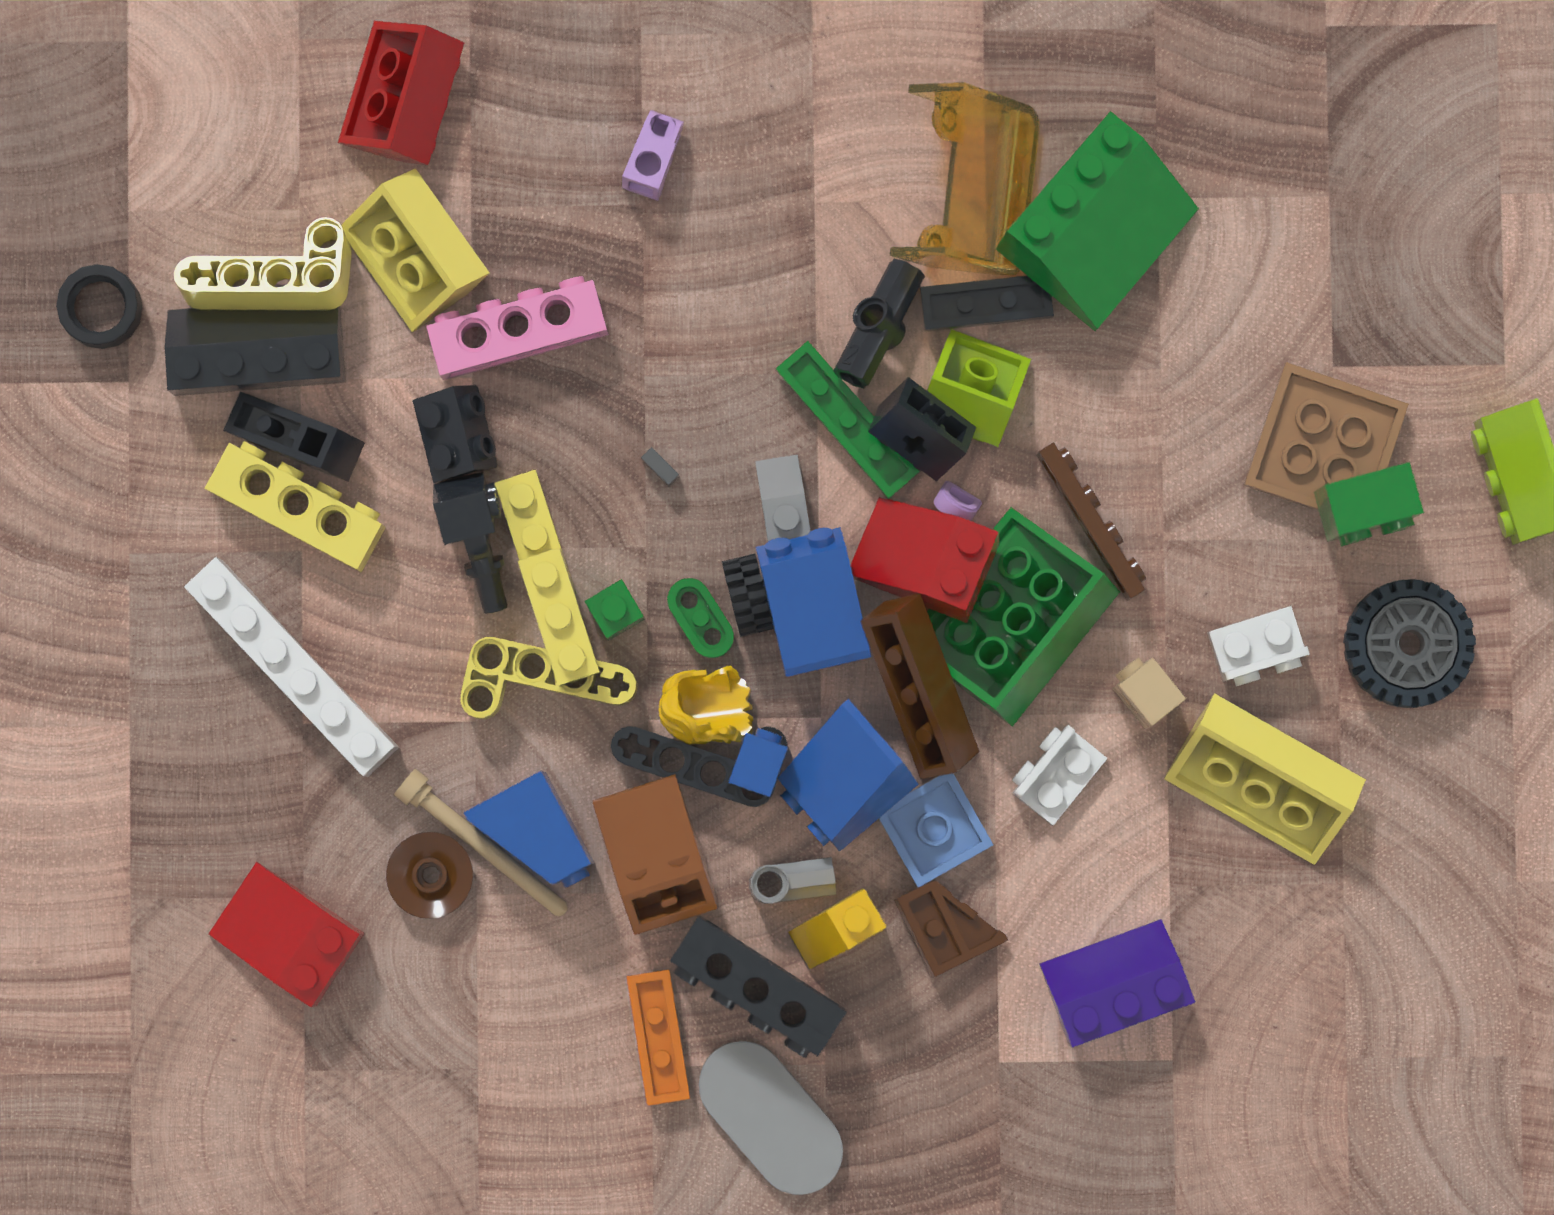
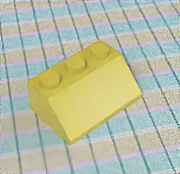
(413, 249)

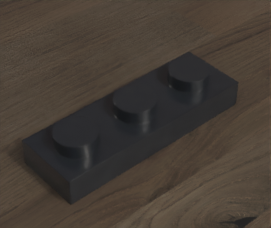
(984, 303)

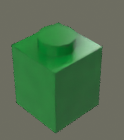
(614, 610)

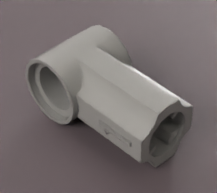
(798, 880)

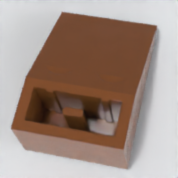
(655, 854)

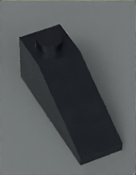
(294, 436)

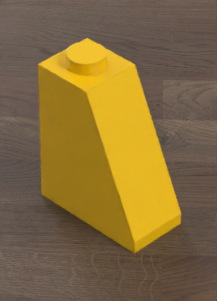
(837, 928)

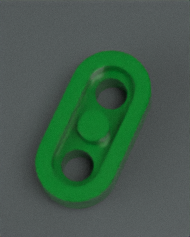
(701, 618)

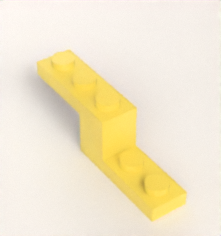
(547, 578)

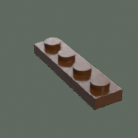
(1083, 505)

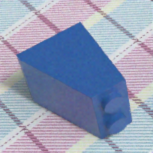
(813, 601)
(845, 778)
(535, 829)

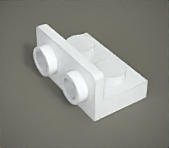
(1257, 645)
(1058, 774)

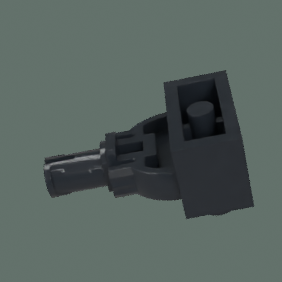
(468, 512)

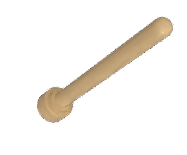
(418, 792)

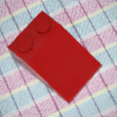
(925, 553)
(286, 935)

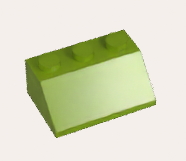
(1520, 469)

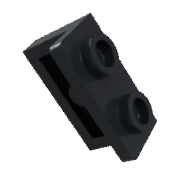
(455, 432)

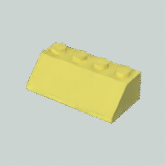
(1265, 779)

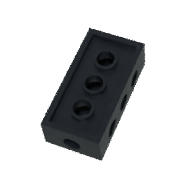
(803, 1037)

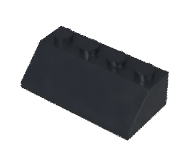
(252, 349)

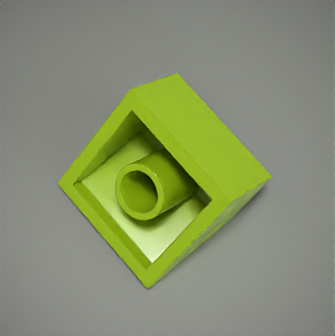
(979, 383)

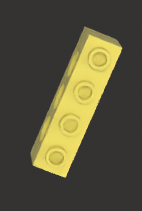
(231, 483)

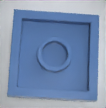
(935, 829)

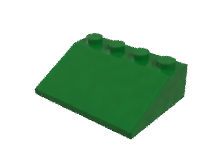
(1099, 222)
(1025, 619)

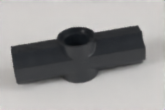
(879, 323)

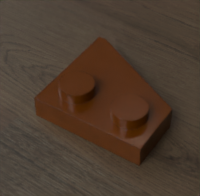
(945, 928)

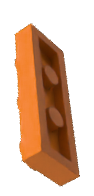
(658, 1037)

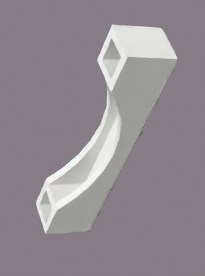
(291, 667)

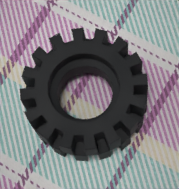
(747, 595)

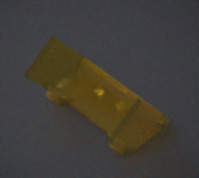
(986, 181)

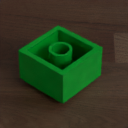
(1369, 502)

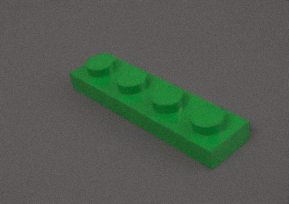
(844, 418)

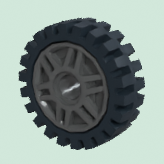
(1443, 639)

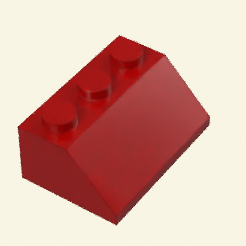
(401, 91)

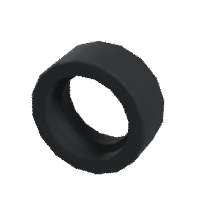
(79, 280)

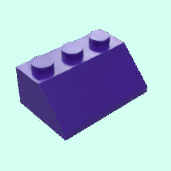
(1116, 983)

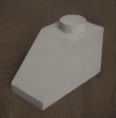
(782, 497)

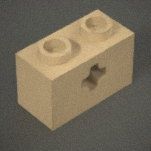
(1147, 691)

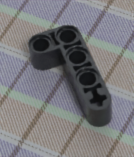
(694, 761)

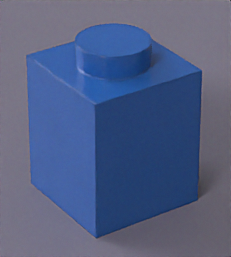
(759, 762)

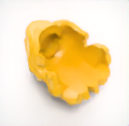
(706, 706)

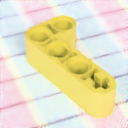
(209, 280)
(510, 670)

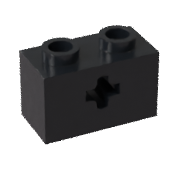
(922, 429)

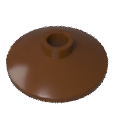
(406, 878)

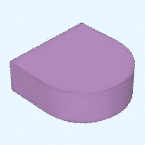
(956, 501)

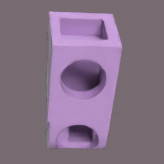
(652, 155)

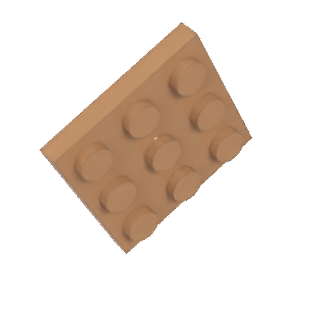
(1321, 435)

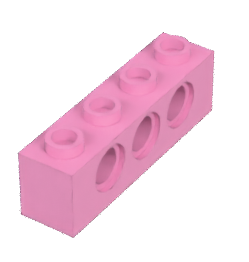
(457, 359)

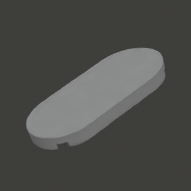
(770, 1117)

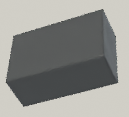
(660, 467)

